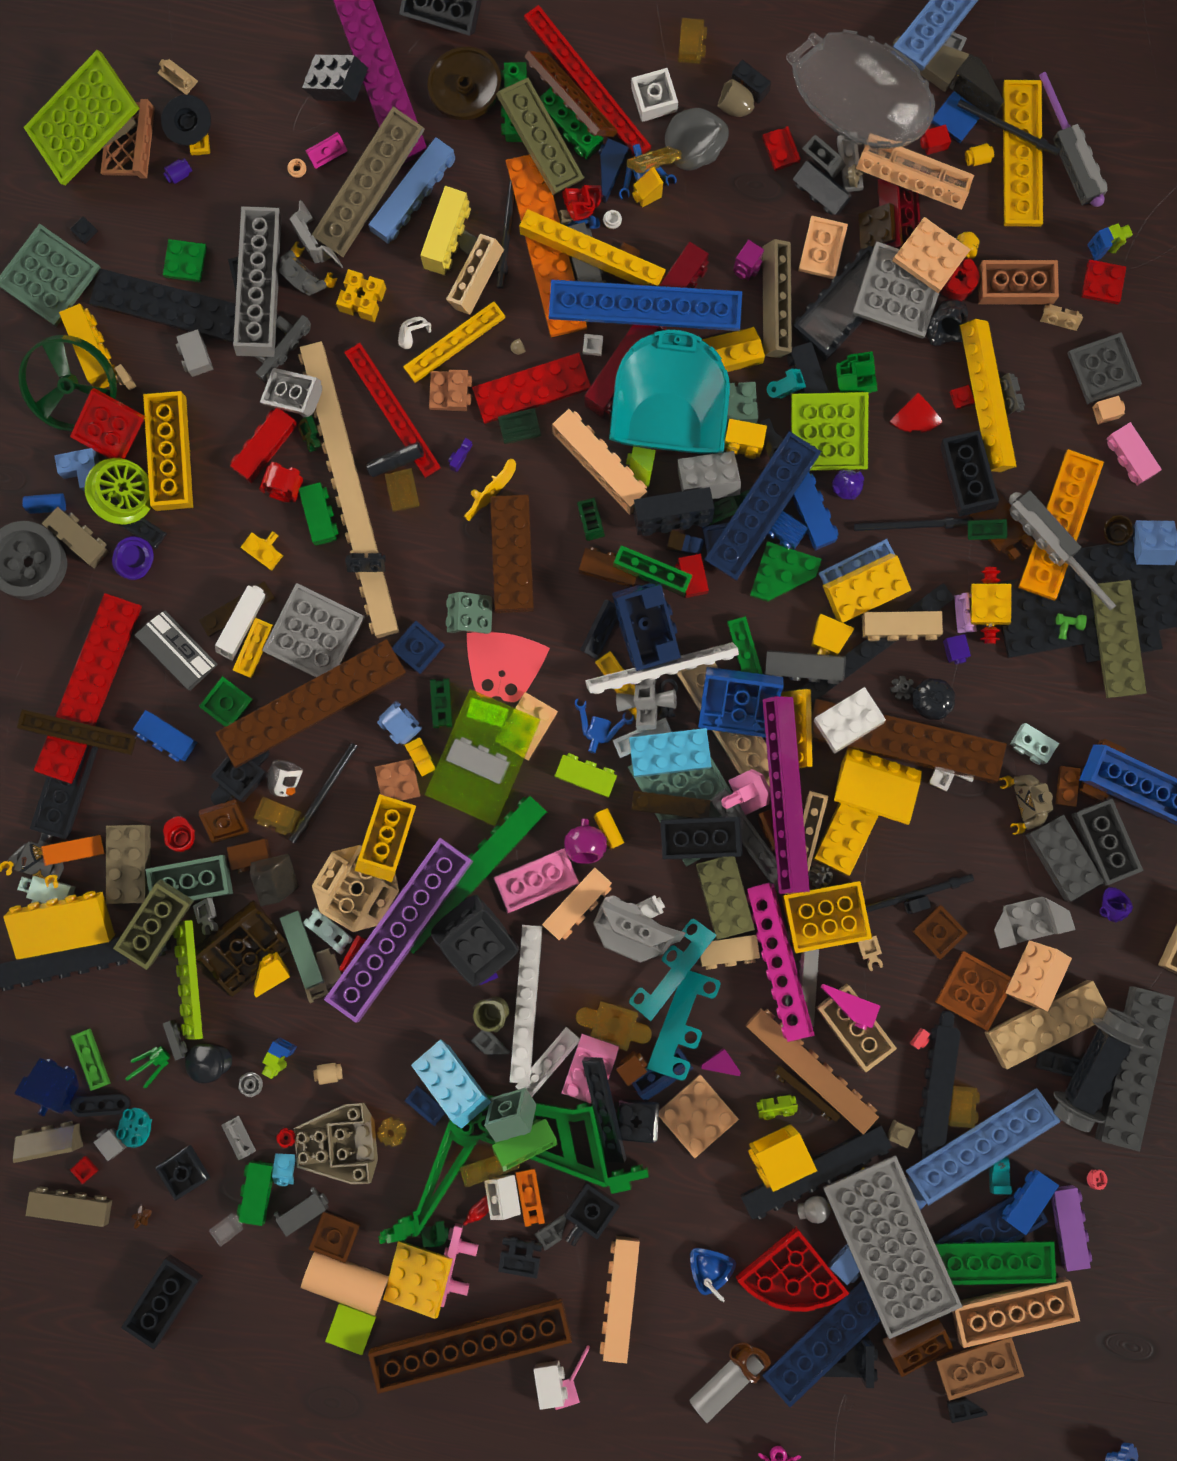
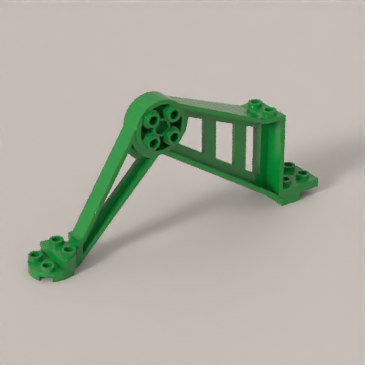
(618, 1181)

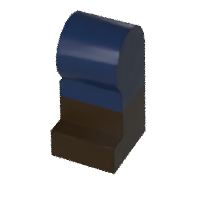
(685, 544)

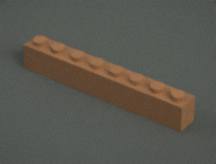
(813, 1072)

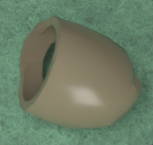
(736, 99)

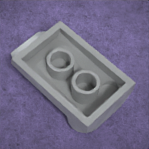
(292, 392)

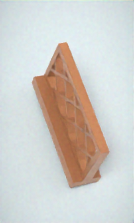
(142, 145)

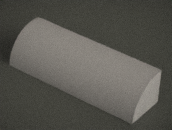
(807, 970)
(723, 1387)

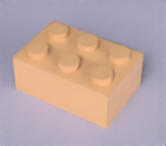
(1038, 975)

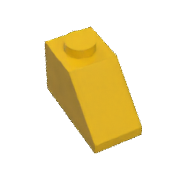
(648, 188)
(270, 973)

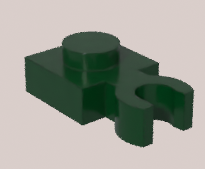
(308, 433)

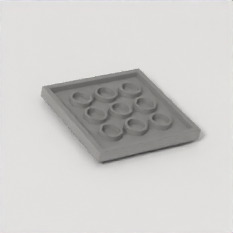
(894, 295)
(313, 632)

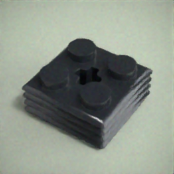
(647, 1112)
(170, 1169)

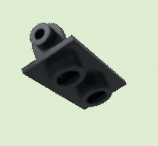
(358, 563)

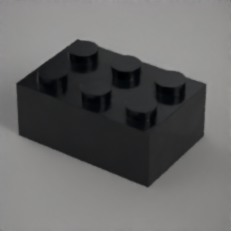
(335, 77)

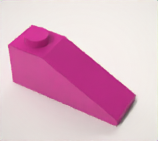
(857, 1009)

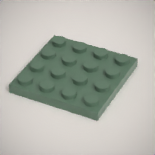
(48, 274)

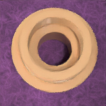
(296, 163)

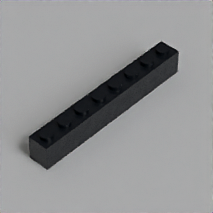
(829, 1164)

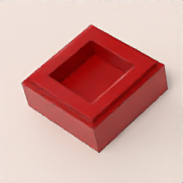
(84, 1169)

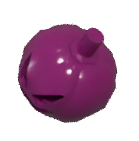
(585, 843)

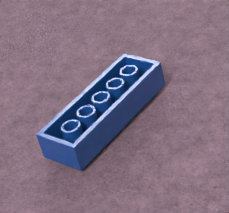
(1132, 781)

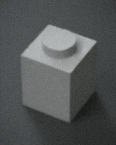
(109, 1144)

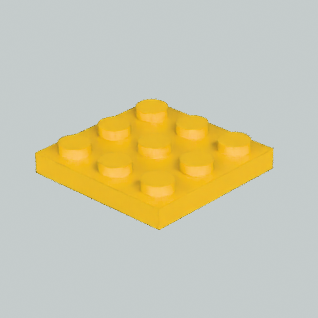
(417, 1279)

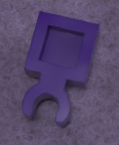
(458, 458)

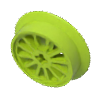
(104, 507)

